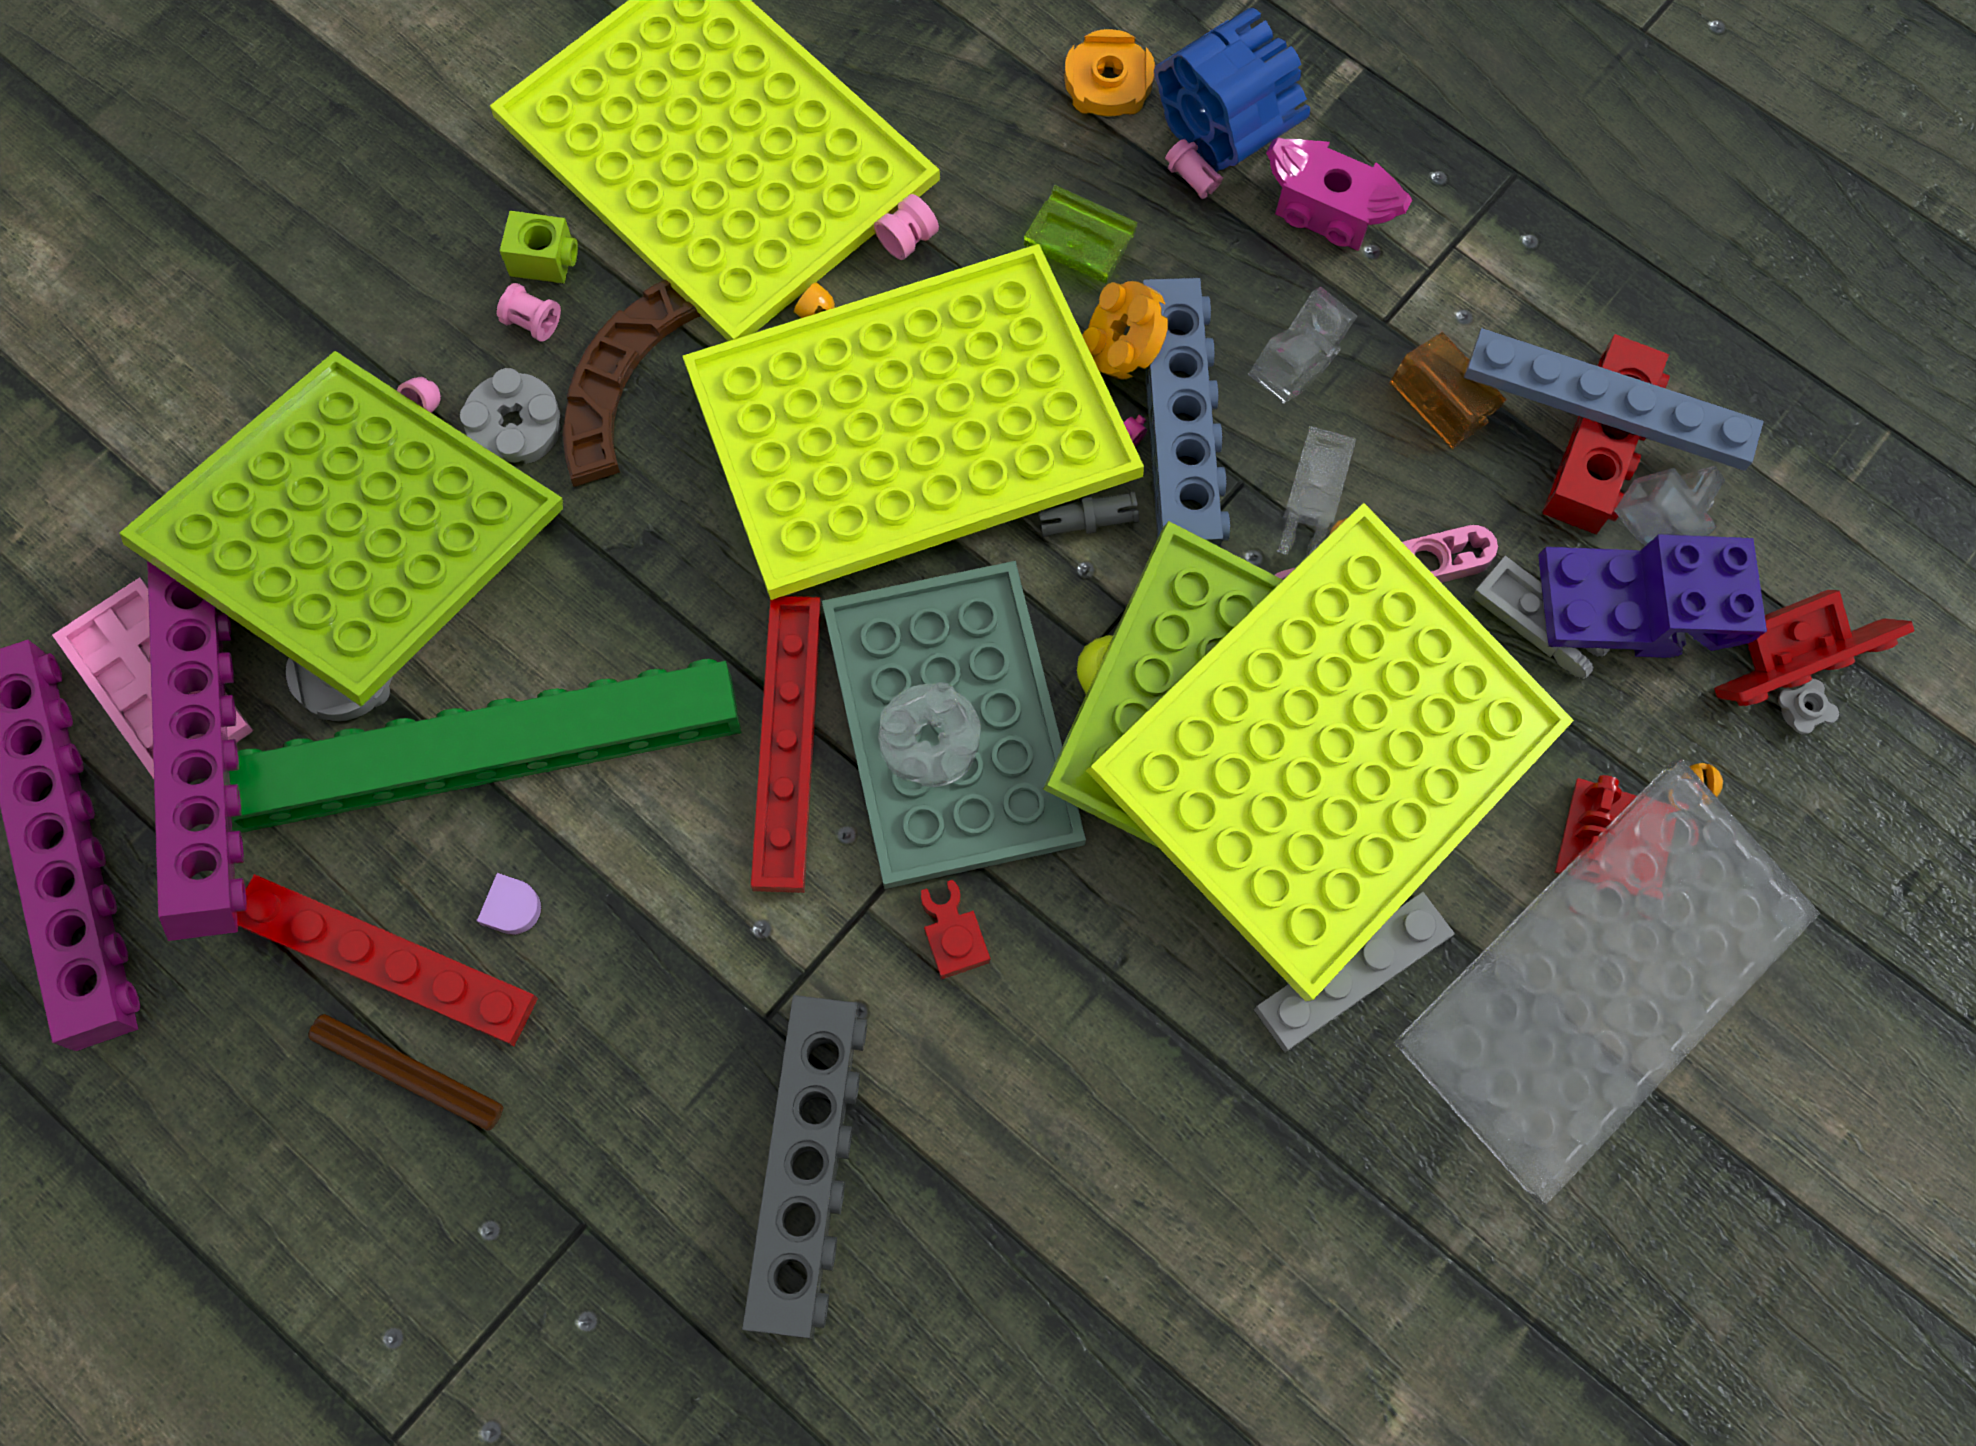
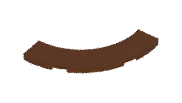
(604, 373)

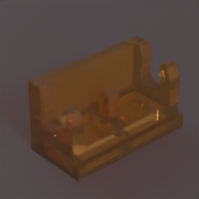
(1436, 388)

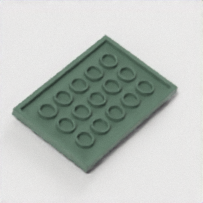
(981, 641)

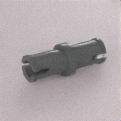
(1089, 514)

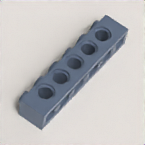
(1193, 396)

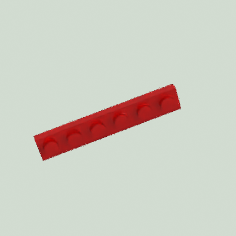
(786, 745)
(386, 960)

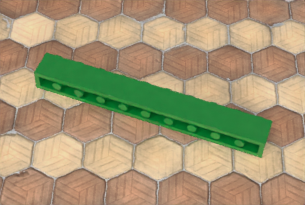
(484, 744)

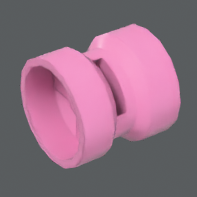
(906, 227)

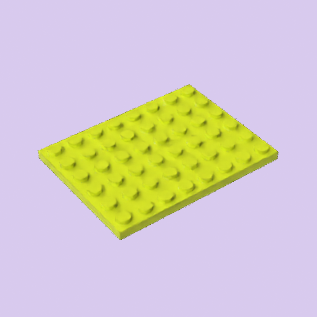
(715, 151)
(909, 420)
(1331, 751)

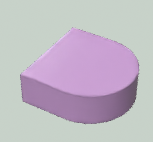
(510, 906)

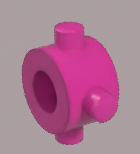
(1136, 429)

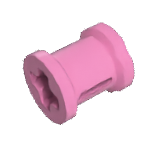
(528, 312)

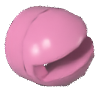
(421, 392)

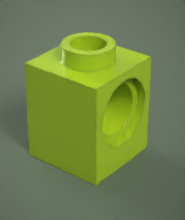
(527, 233)

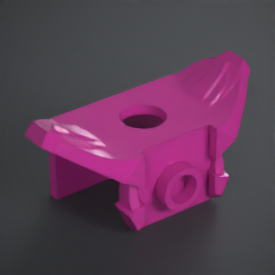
(1363, 197)

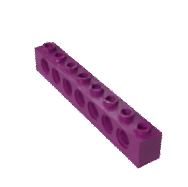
(41, 872)
(210, 904)

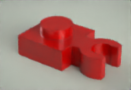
(955, 938)

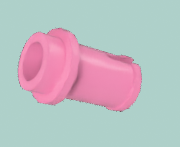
(1193, 168)

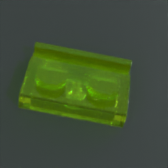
(1081, 234)

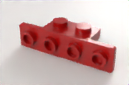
(1805, 640)

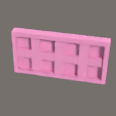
(113, 658)

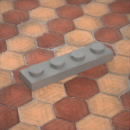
(1397, 945)

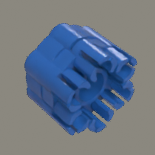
(1227, 95)

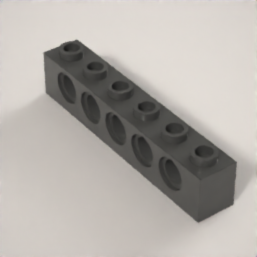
(810, 1025)

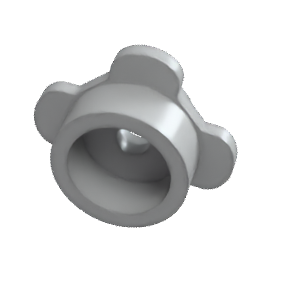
(1798, 715)

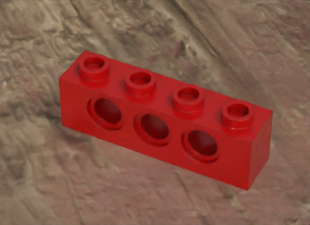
(1576, 494)

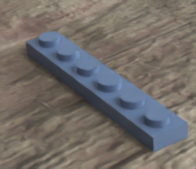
(1614, 399)

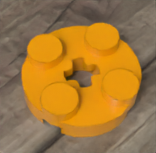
(1109, 95)
(1122, 306)

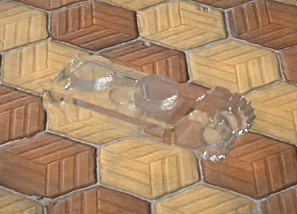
(1317, 486)

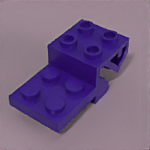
(1653, 595)

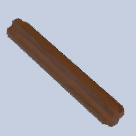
(406, 1072)

